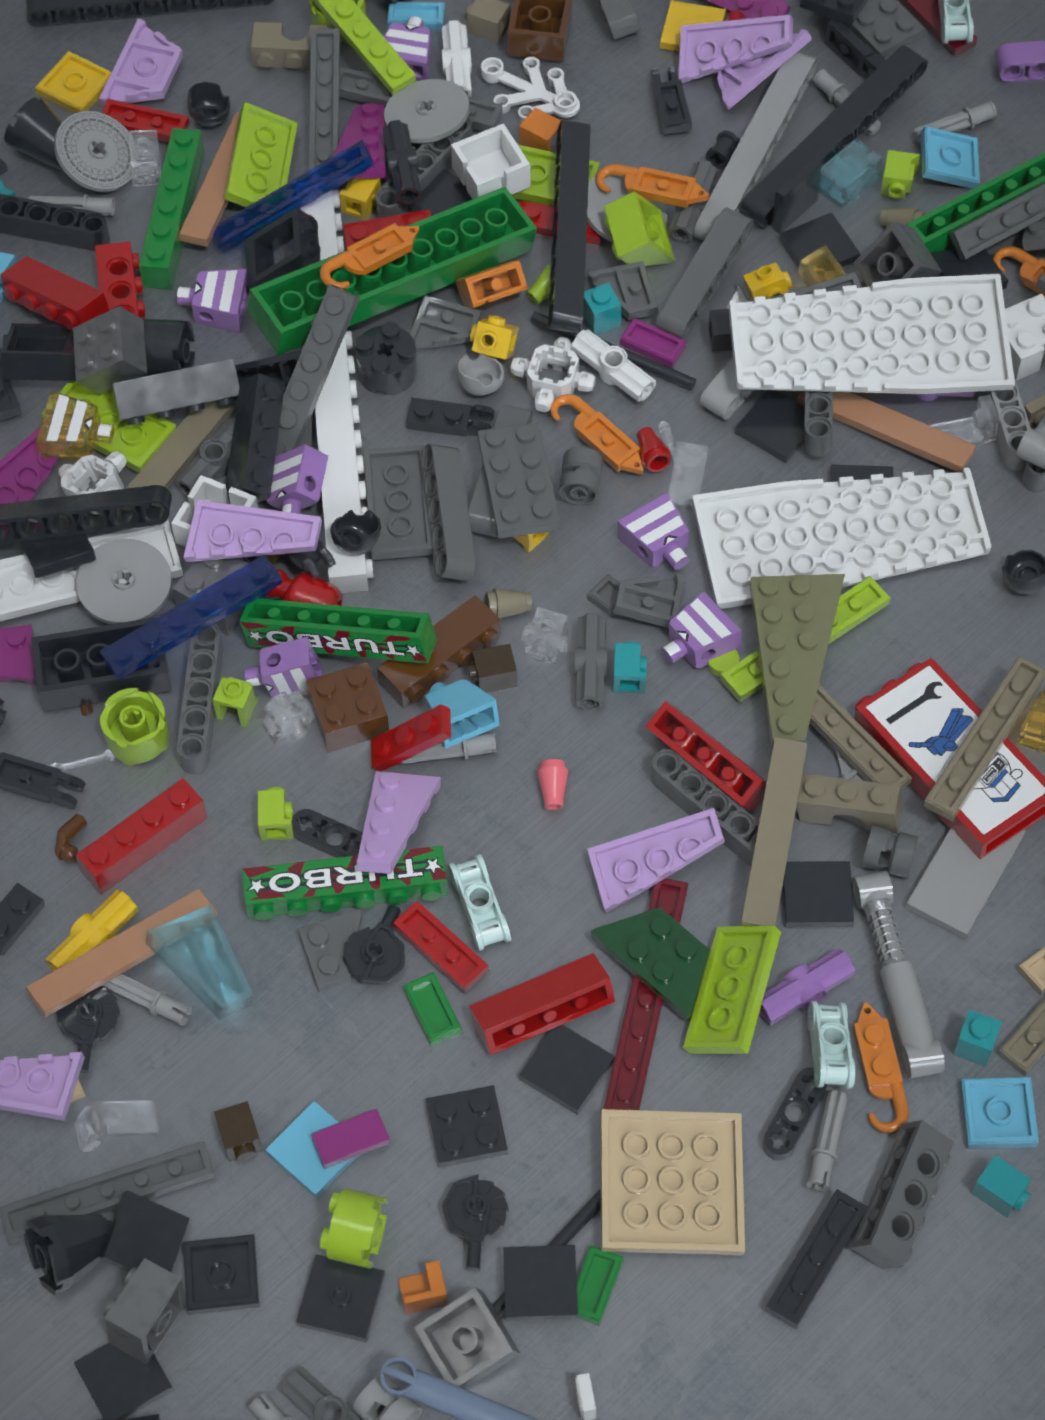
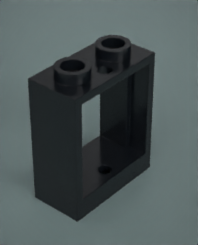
(261, 247)
(38, 353)

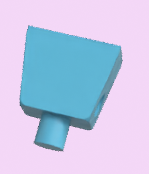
(470, 709)

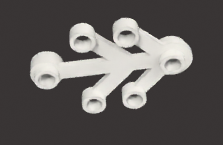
(563, 103)

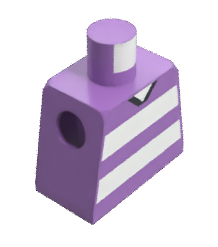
(413, 45)
(217, 298)
(297, 479)
(656, 533)
(701, 633)
(285, 667)

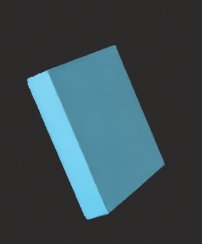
(950, 157)
(999, 1113)
(298, 1155)

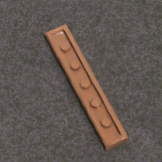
(209, 202)
(900, 430)
(107, 959)

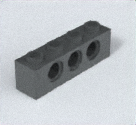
(888, 1205)

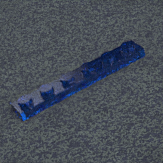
(294, 194)
(191, 617)

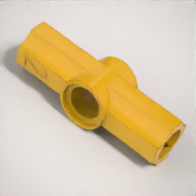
(94, 929)

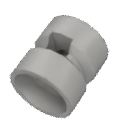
(377, 1405)

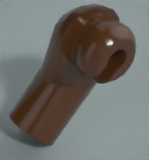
(65, 836)

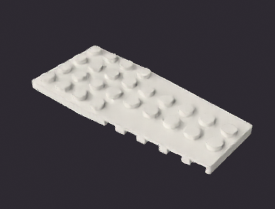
(877, 338)
(837, 528)

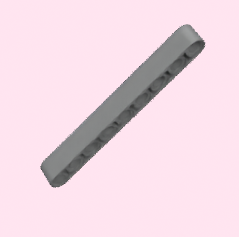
(759, 140)

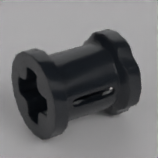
(723, 149)

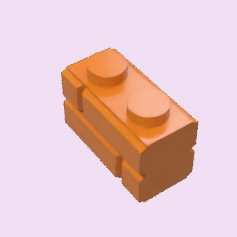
(491, 284)

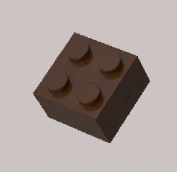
(540, 29)
(347, 707)

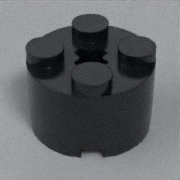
(168, 345)
(386, 359)

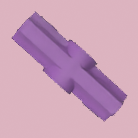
(806, 985)

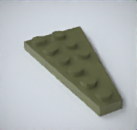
(793, 636)

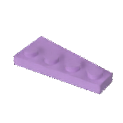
(723, 44)
(245, 531)
(392, 817)
(647, 857)
(39, 1084)

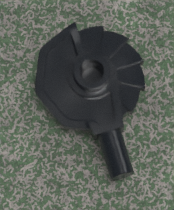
(376, 953)
(89, 1020)
(474, 1212)

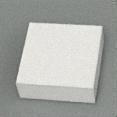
(585, 1397)

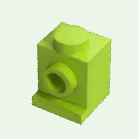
(274, 815)

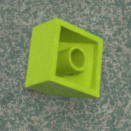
(638, 231)

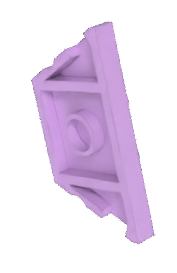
(143, 67)
(744, 77)

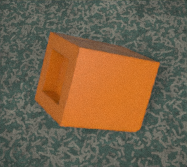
(538, 130)
(424, 1290)

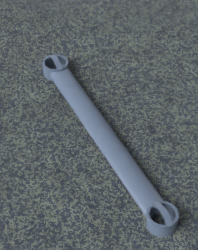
(445, 1395)

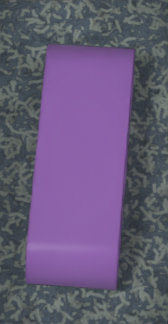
(1021, 61)

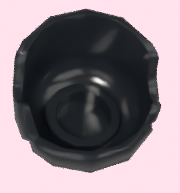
(207, 104)
(356, 532)
(1024, 571)

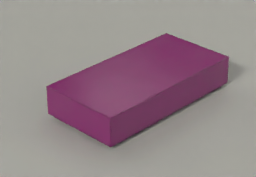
(653, 343)
(350, 1138)

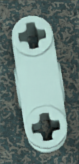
(956, 20)
(486, 921)
(831, 1045)

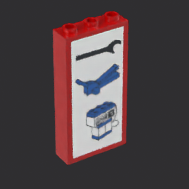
(922, 726)

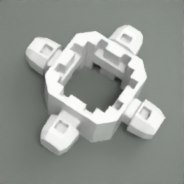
(559, 357)
(88, 469)

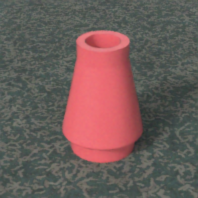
(553, 781)

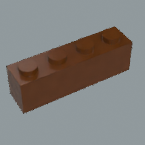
(458, 634)

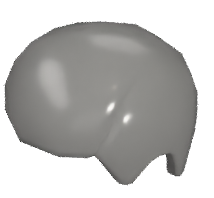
(480, 375)

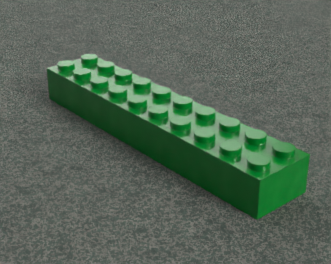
(444, 250)

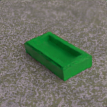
(432, 1009)
(597, 1283)

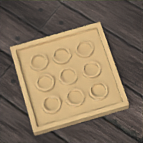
(672, 1182)

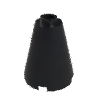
(35, 132)

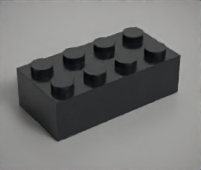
(74, 673)

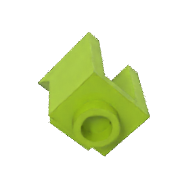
(899, 173)
(235, 694)

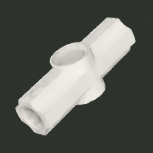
(456, 55)
(624, 374)

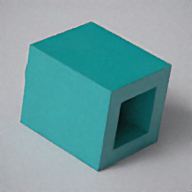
(601, 309)
(977, 1038)
(1002, 1187)

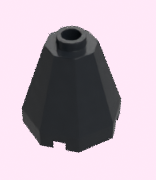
(65, 1247)

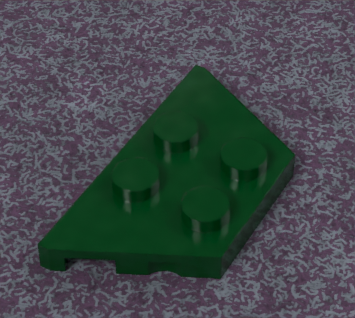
(659, 955)

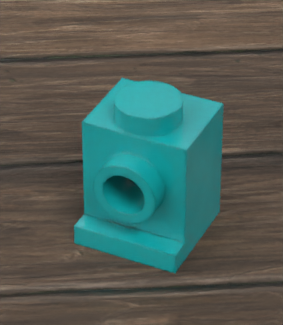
(629, 668)

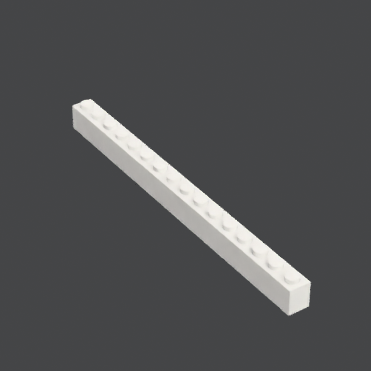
(336, 424)

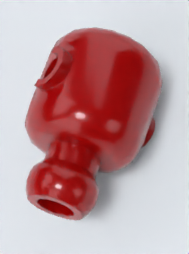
(306, 589)

